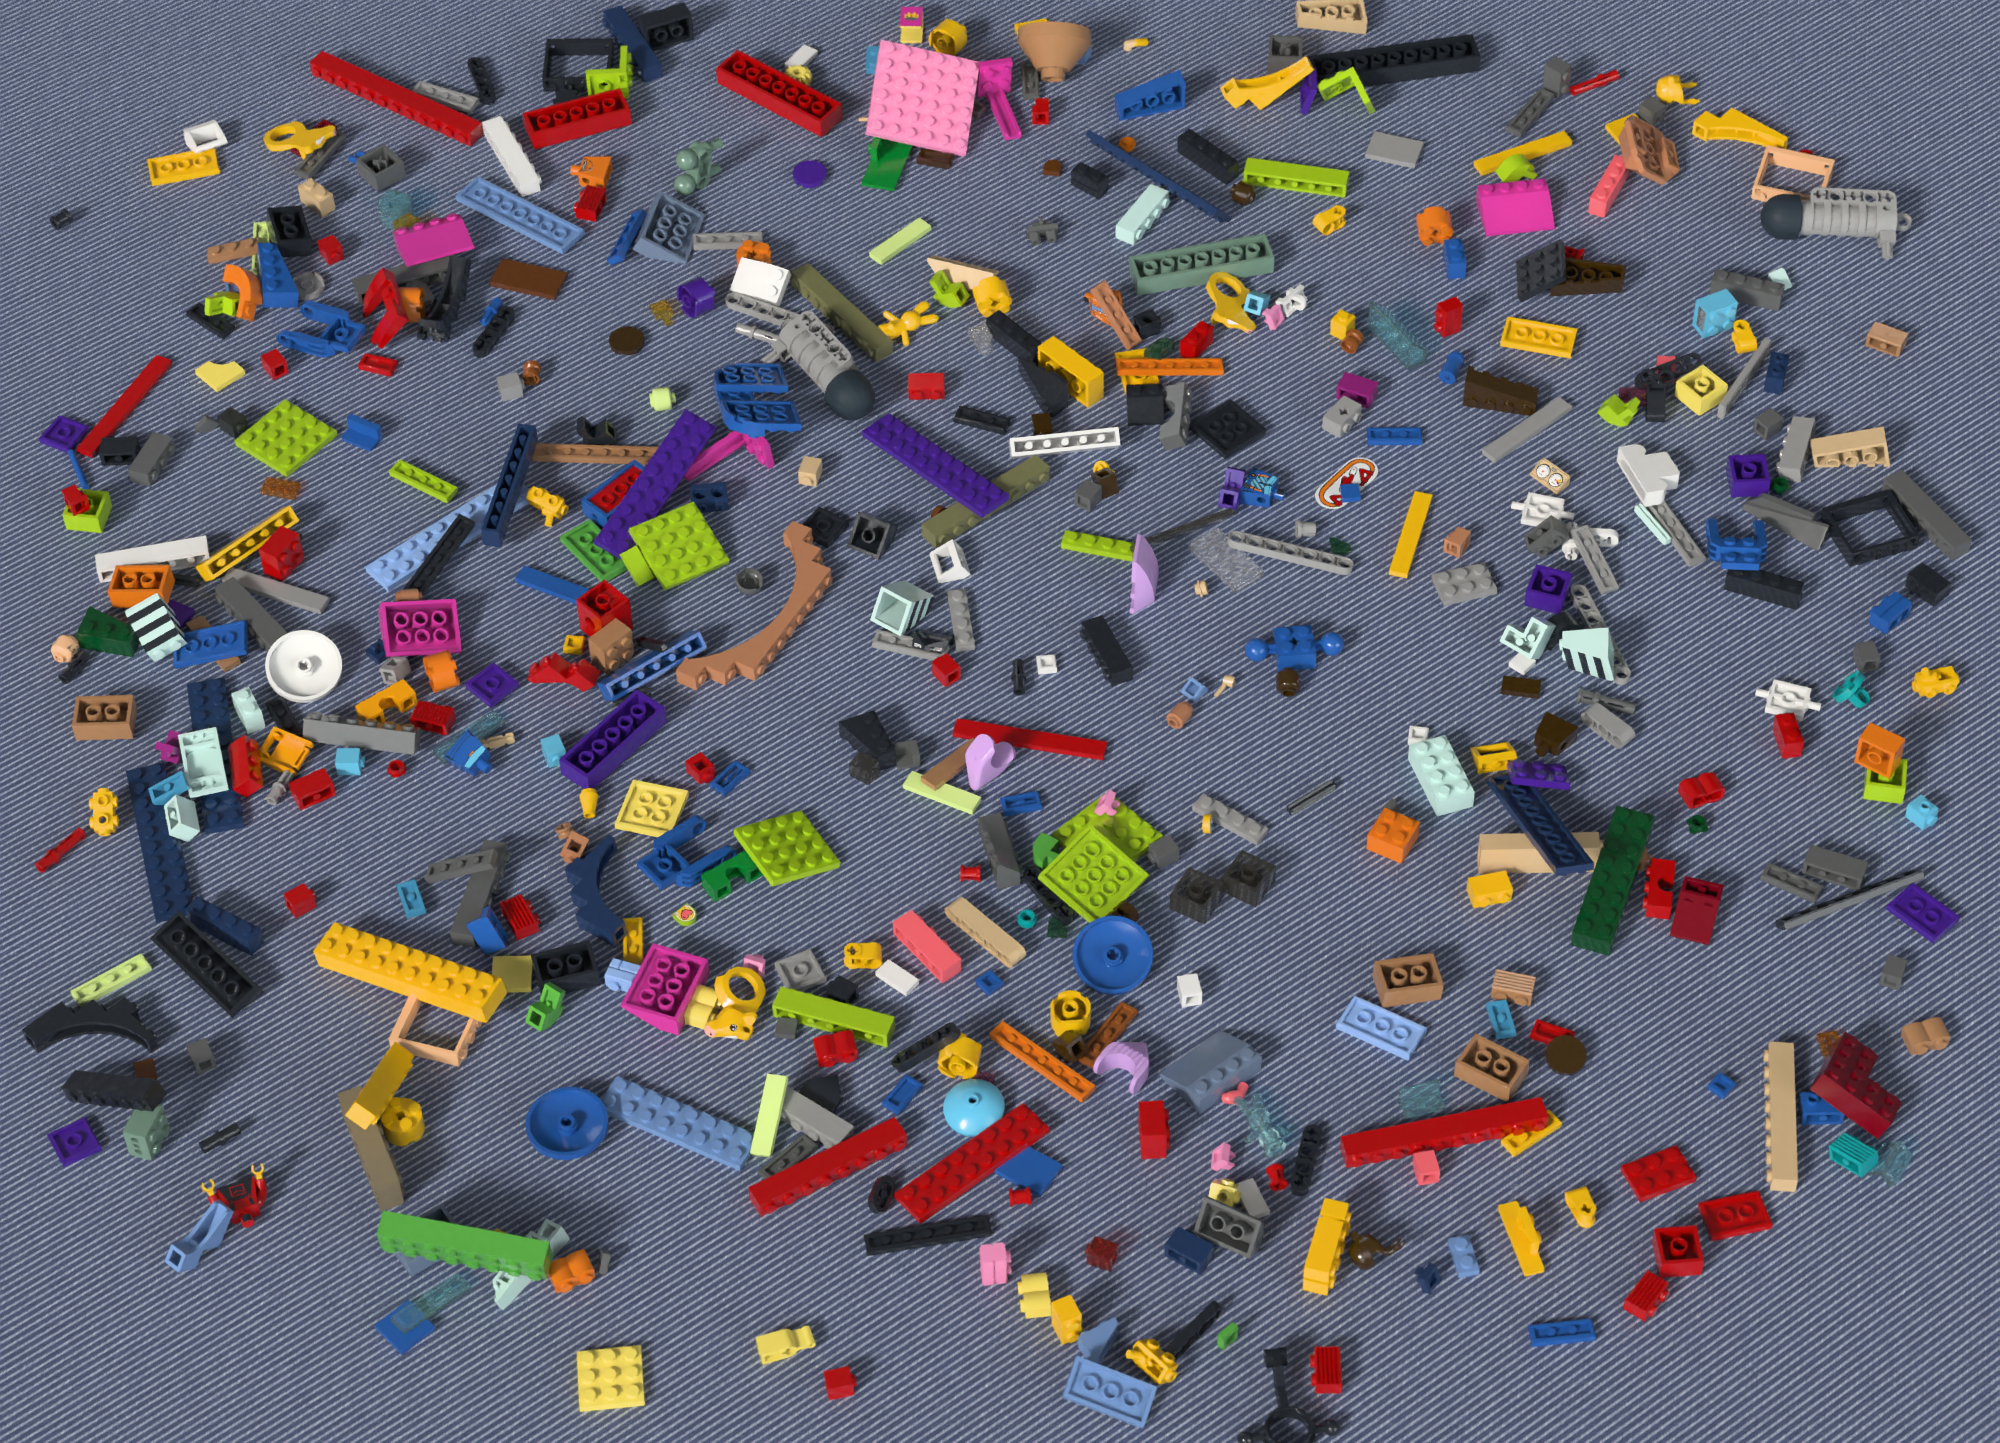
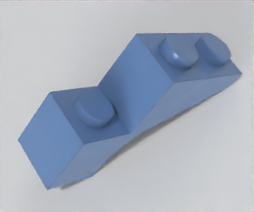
(205, 1235)
(1097, 1341)

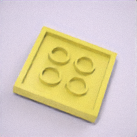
(651, 808)
(610, 1378)

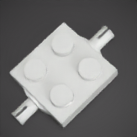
(1540, 507)
(1788, 698)

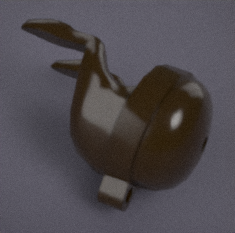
(1366, 1246)

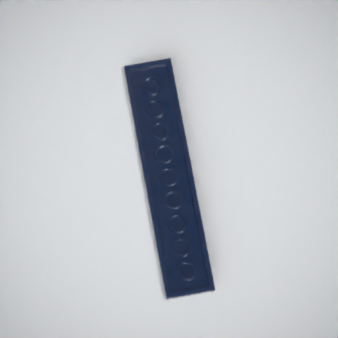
(1158, 177)
(211, 709)
(1541, 826)
(160, 851)

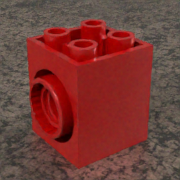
(601, 606)

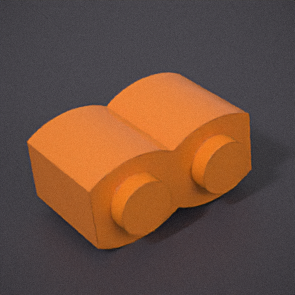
(571, 1271)

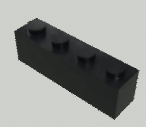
(1207, 156)
(1013, 337)
(1765, 587)
(1106, 650)

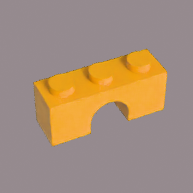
(397, 696)

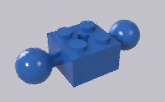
(1294, 647)

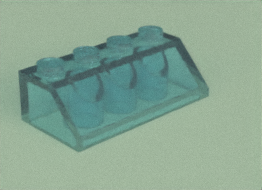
(1396, 336)

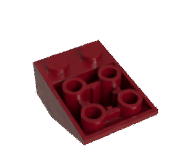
(1696, 910)

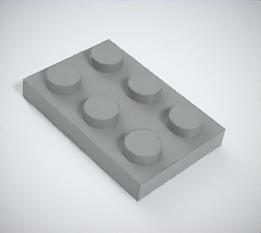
(1464, 584)

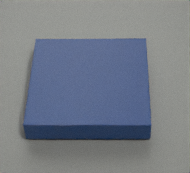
(399, 1340)

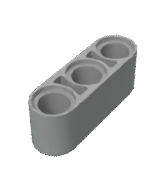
(1608, 725)

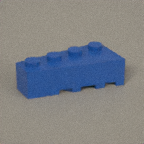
(1152, 97)

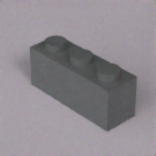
(151, 459)
(1834, 867)

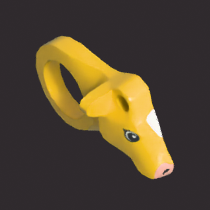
(304, 140)
(1229, 309)
(737, 1015)

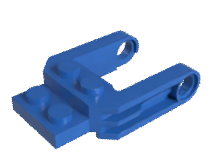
(340, 334)
(1737, 552)
(667, 866)

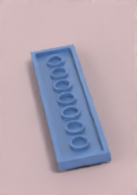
(520, 215)
(678, 1123)

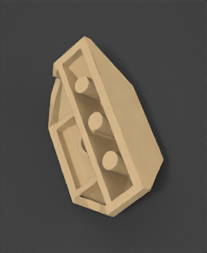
(960, 271)

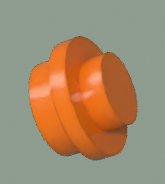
(1127, 144)

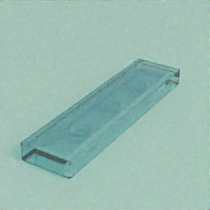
(480, 728)
(430, 1303)

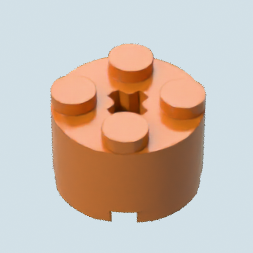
(1434, 225)
(755, 251)
(413, 302)
(440, 670)

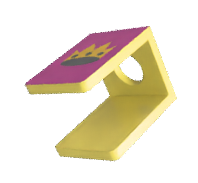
(911, 24)

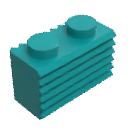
(1853, 1154)

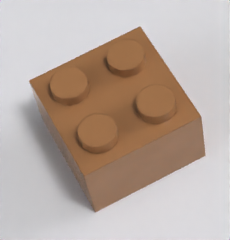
(611, 646)

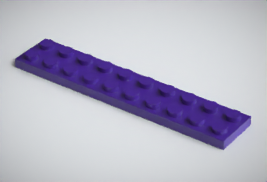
(935, 465)
(656, 482)

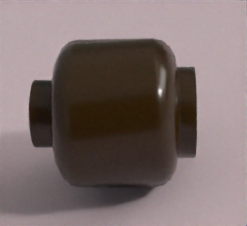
(1243, 193)
(1288, 682)

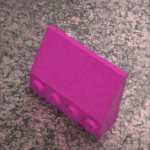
(1515, 207)
(432, 239)
(419, 627)
(665, 987)

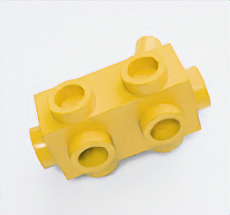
(549, 504)
(1935, 681)
(104, 806)
(1153, 1360)

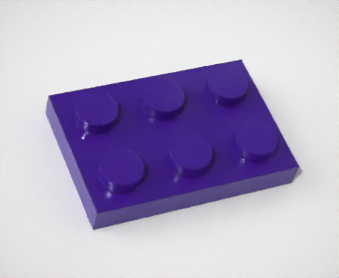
(1538, 774)
(1923, 913)

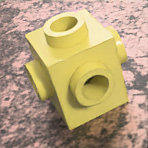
(1226, 1186)

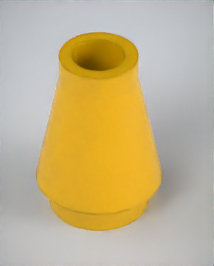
(589, 802)

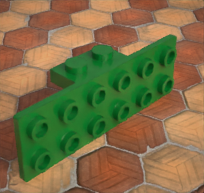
(886, 163)

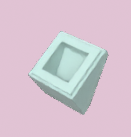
(1780, 277)

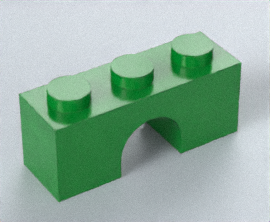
(717, 880)

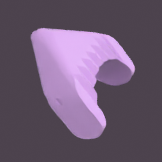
(986, 760)
(1127, 1056)

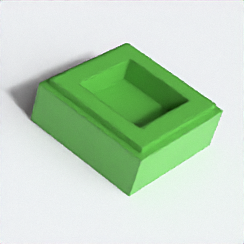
(1227, 1336)

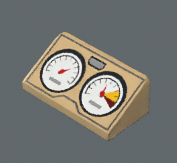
(1550, 476)

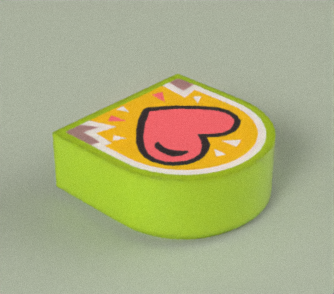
(685, 915)

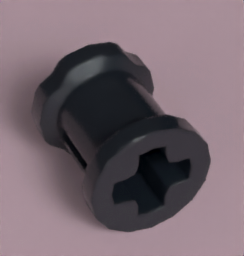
(61, 219)

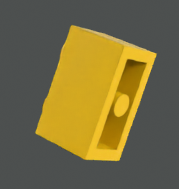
(1489, 889)
(1066, 1319)

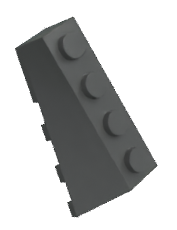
(1749, 289)
(999, 851)

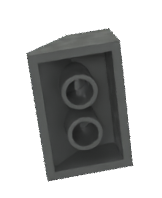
(1229, 1227)

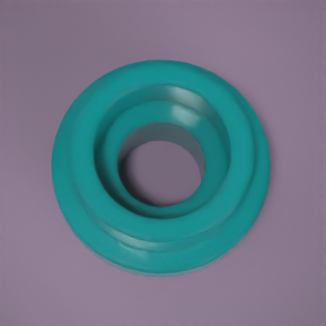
(1027, 919)

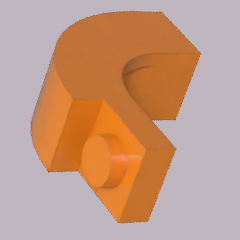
(249, 289)

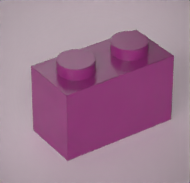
(1358, 389)

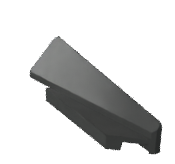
(1789, 519)

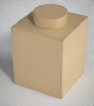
(810, 471)

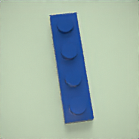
(625, 239)

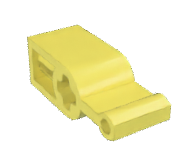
(783, 1343)

